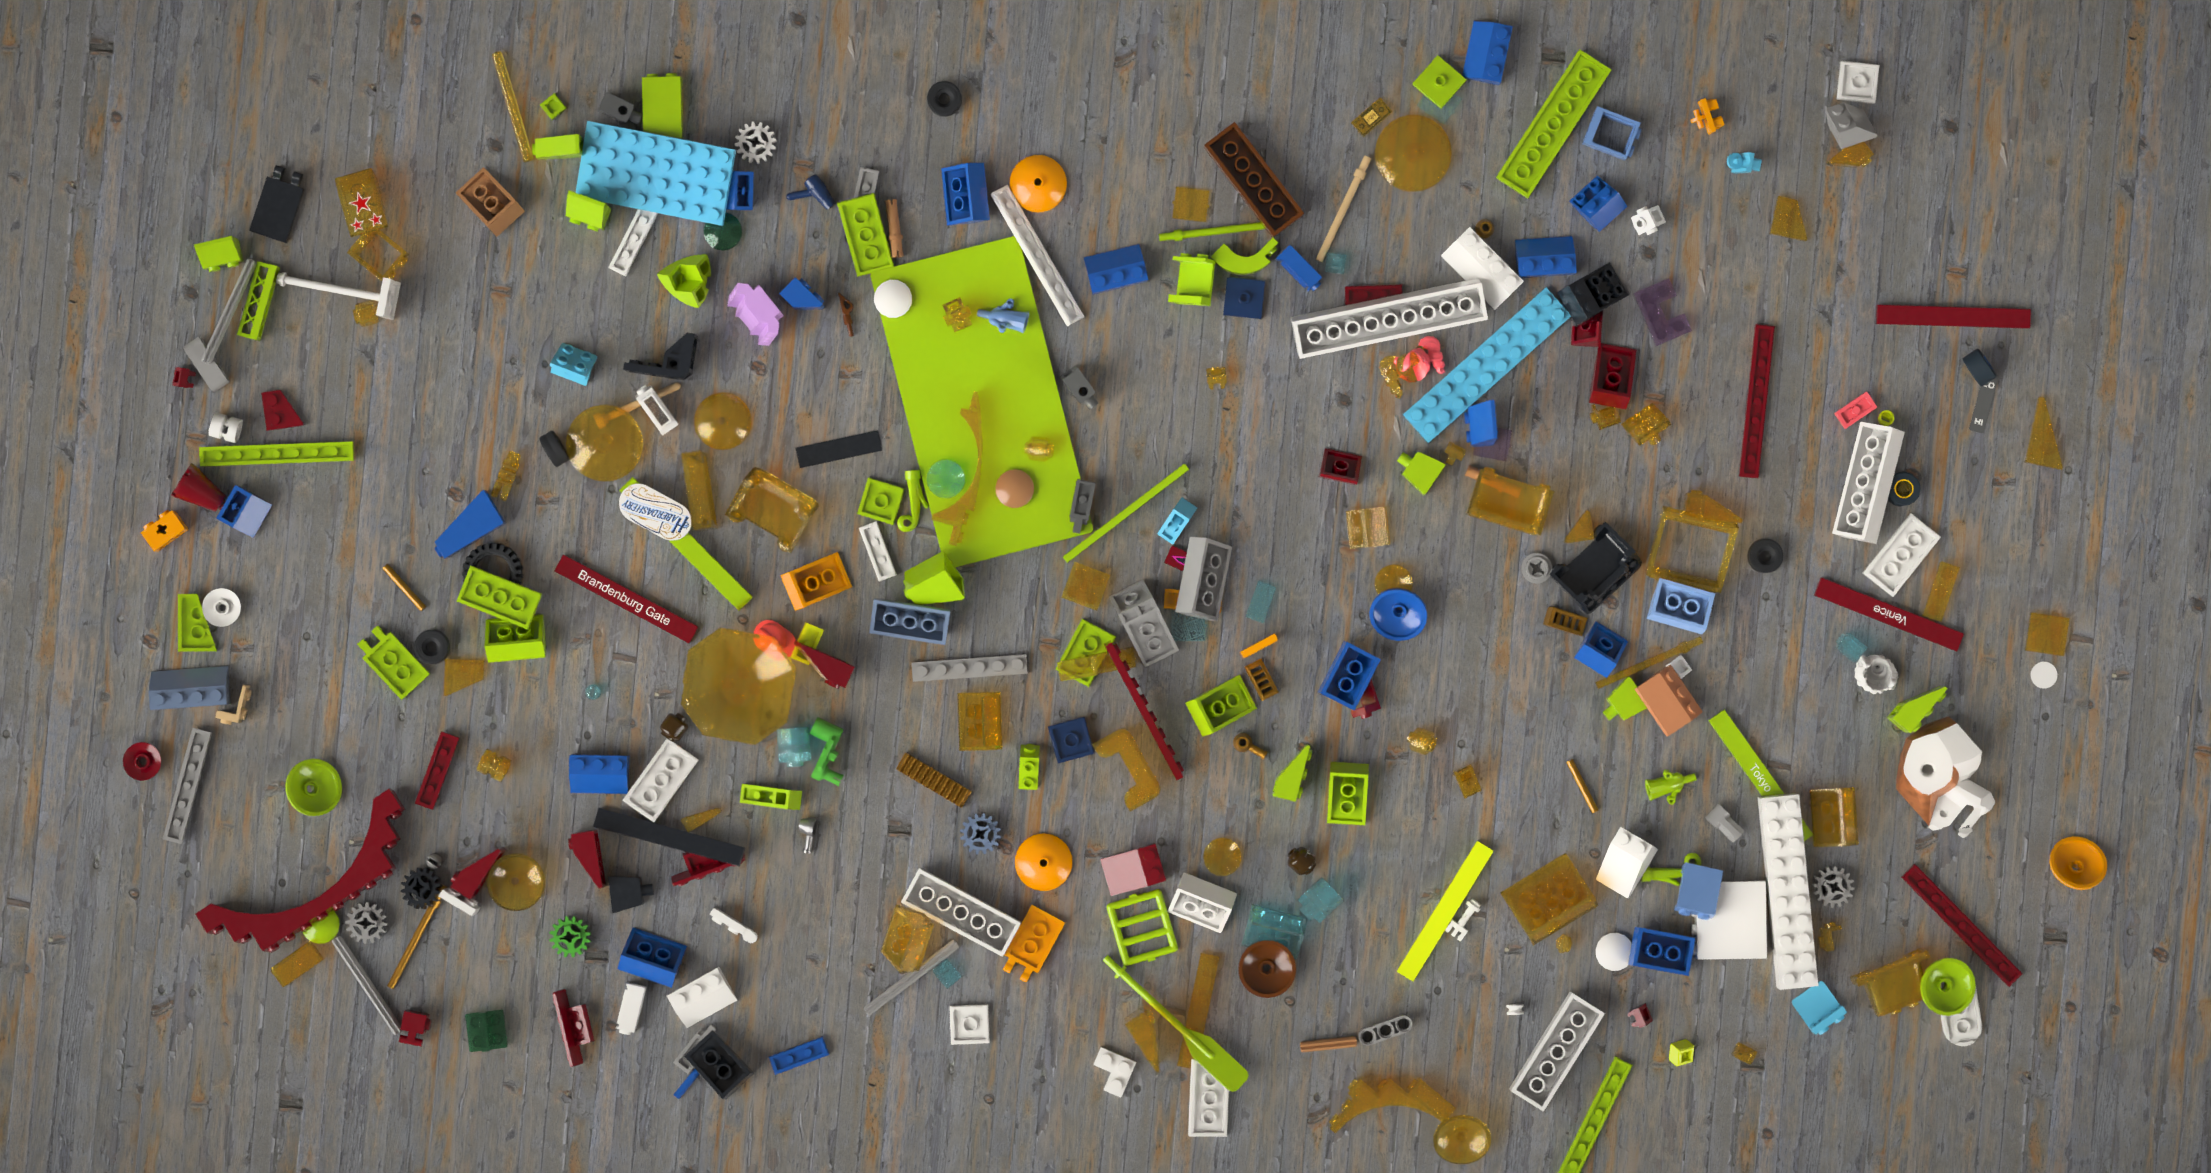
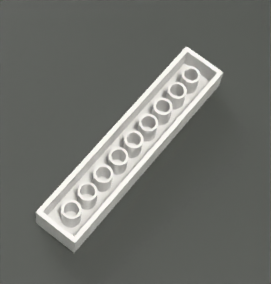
(1389, 318)
(1787, 891)

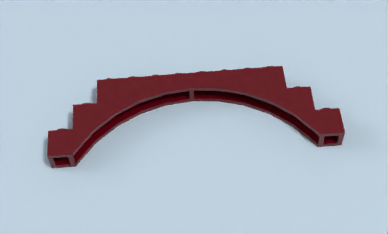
(368, 868)

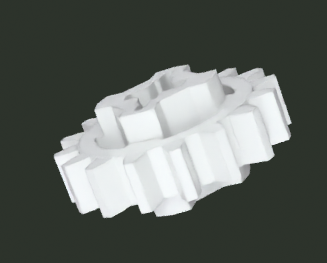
(767, 146)

